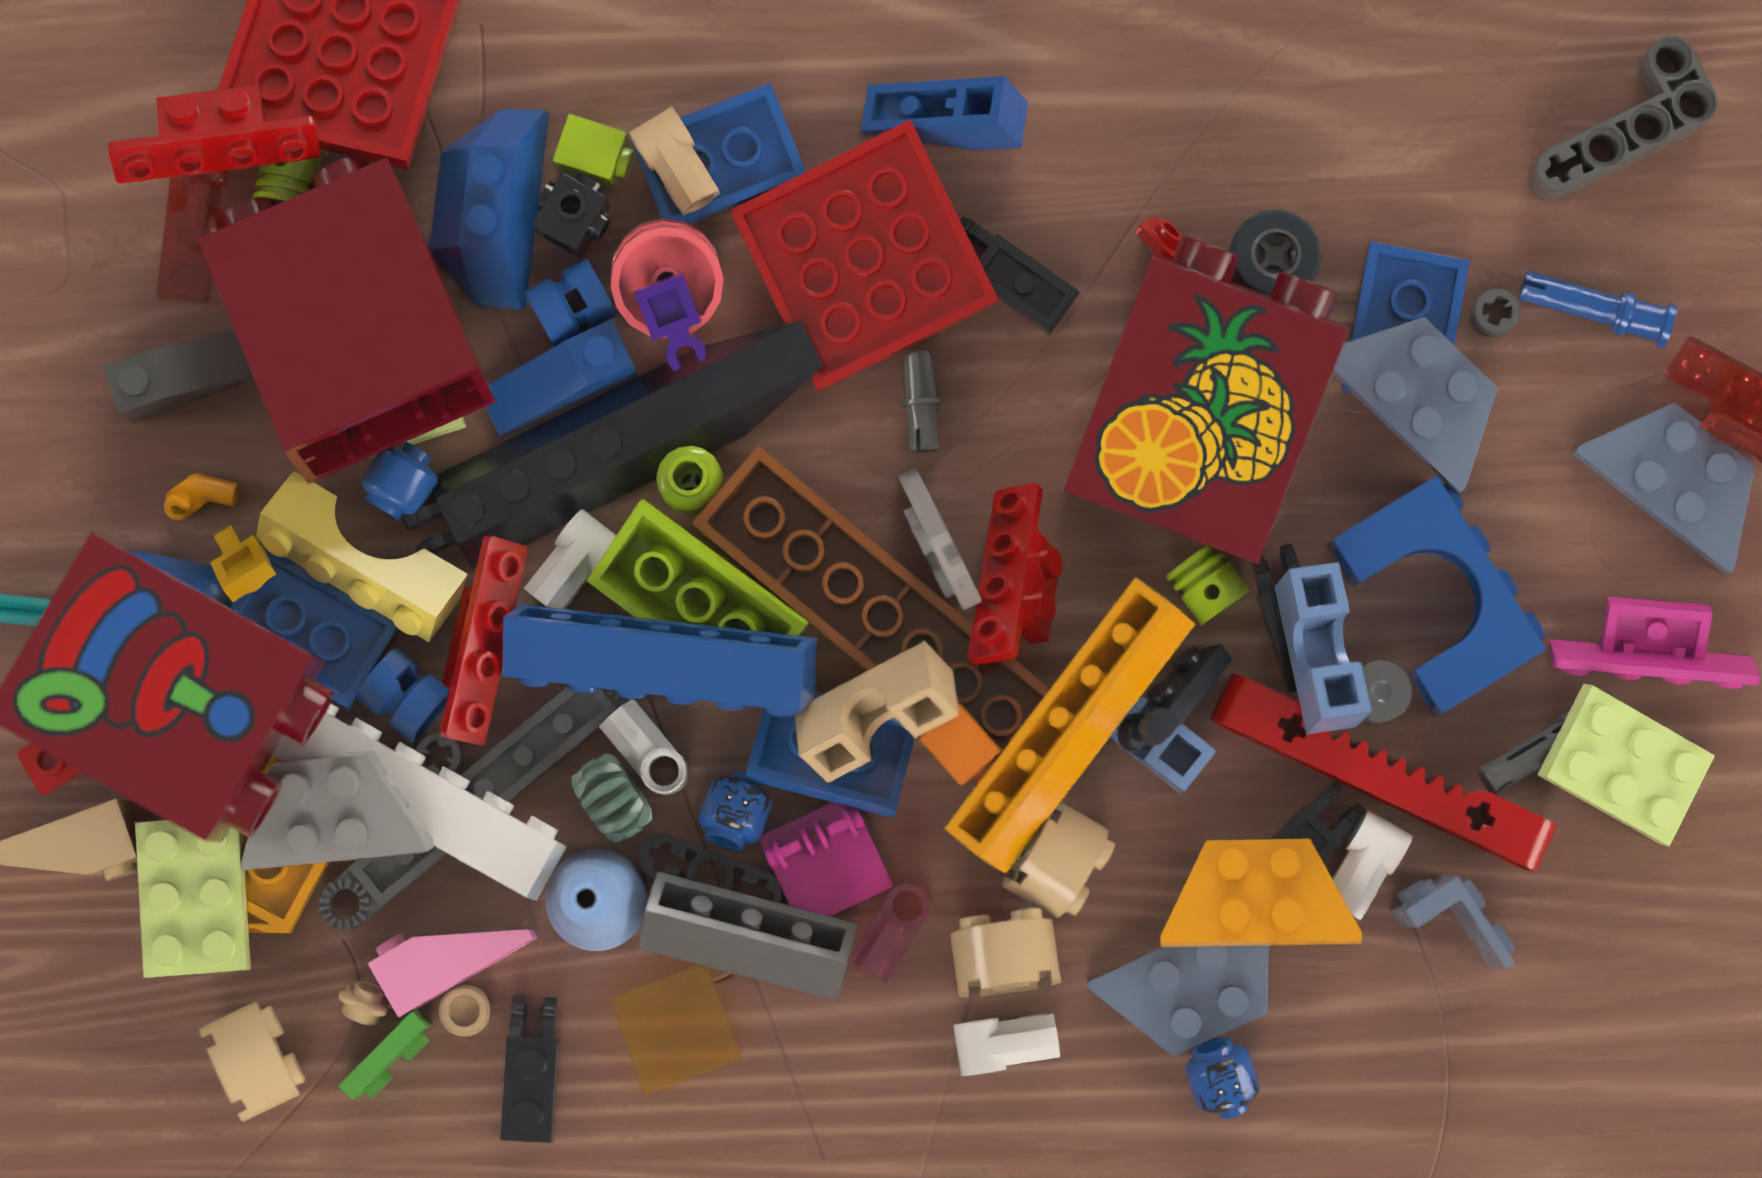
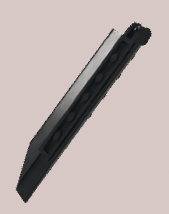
(616, 441)

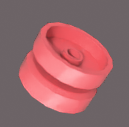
(660, 248)

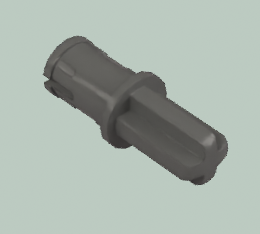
(921, 401)

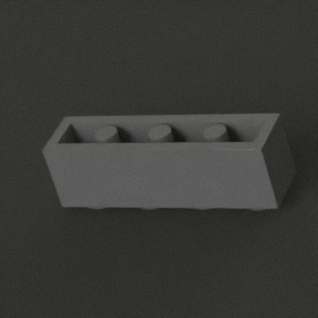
(747, 936)

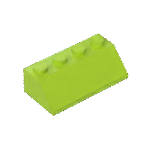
(671, 576)

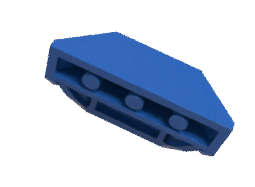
(489, 205)

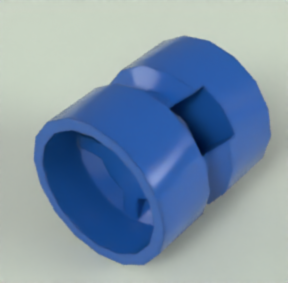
(554, 311)
(404, 695)

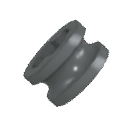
(1486, 300)
(443, 742)

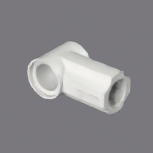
(571, 562)
(643, 745)
(1371, 854)
(993, 1044)

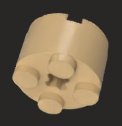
(1060, 861)
(1005, 954)
(252, 1060)

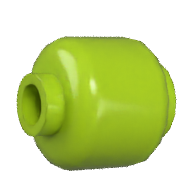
(681, 465)

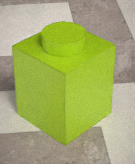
(593, 151)

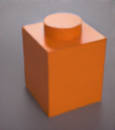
(962, 747)

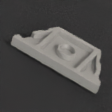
(937, 542)
(333, 812)

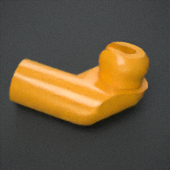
(196, 492)

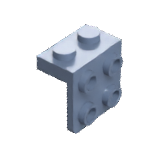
(1429, 898)

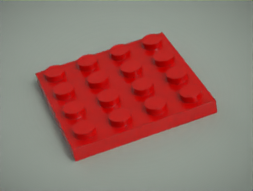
(347, 64)
(866, 254)

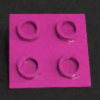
(826, 860)

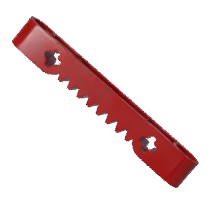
(1510, 830)

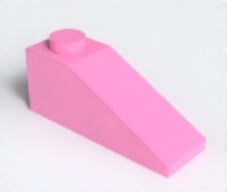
(429, 966)

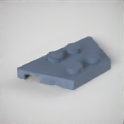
(1422, 394)
(1679, 479)
(1188, 992)

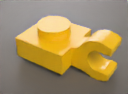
(242, 565)

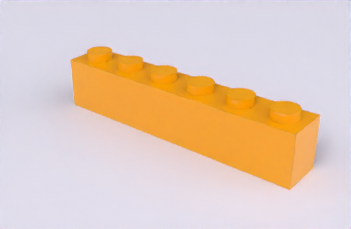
(1070, 726)

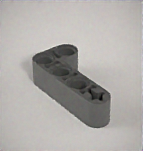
(1619, 133)

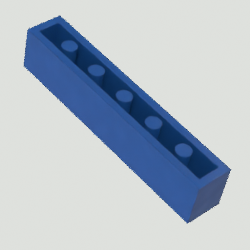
(659, 659)

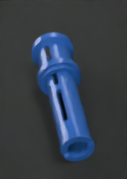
(1622, 313)

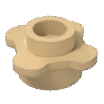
(364, 1002)

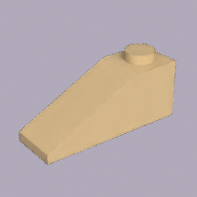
(84, 843)

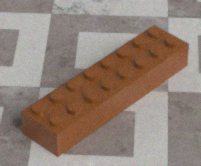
(855, 589)

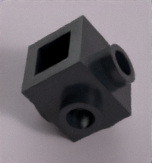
(575, 230)

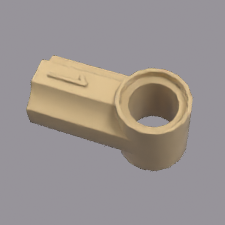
(670, 152)

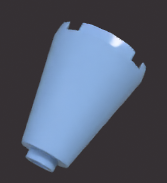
(618, 904)

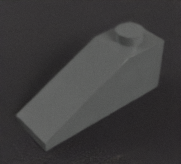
(177, 374)

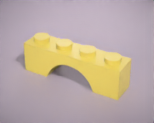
(409, 590)

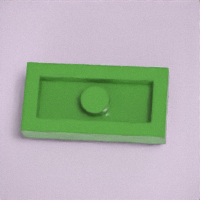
(373, 1072)

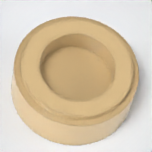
(465, 1010)

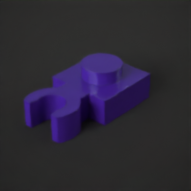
(669, 312)

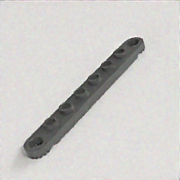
(502, 771)

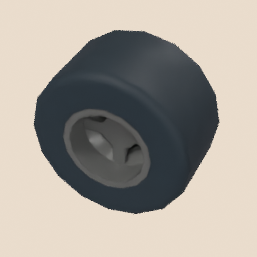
(1283, 241)

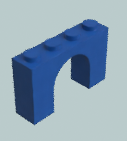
(1499, 631)

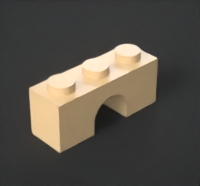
(839, 725)

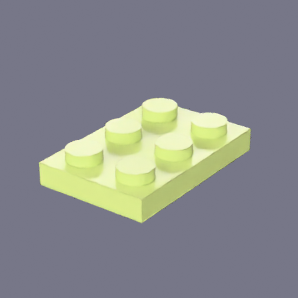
(1626, 765)
(191, 901)

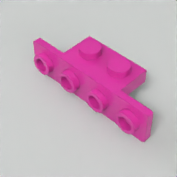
(1657, 642)

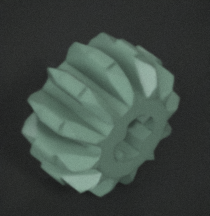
(611, 798)

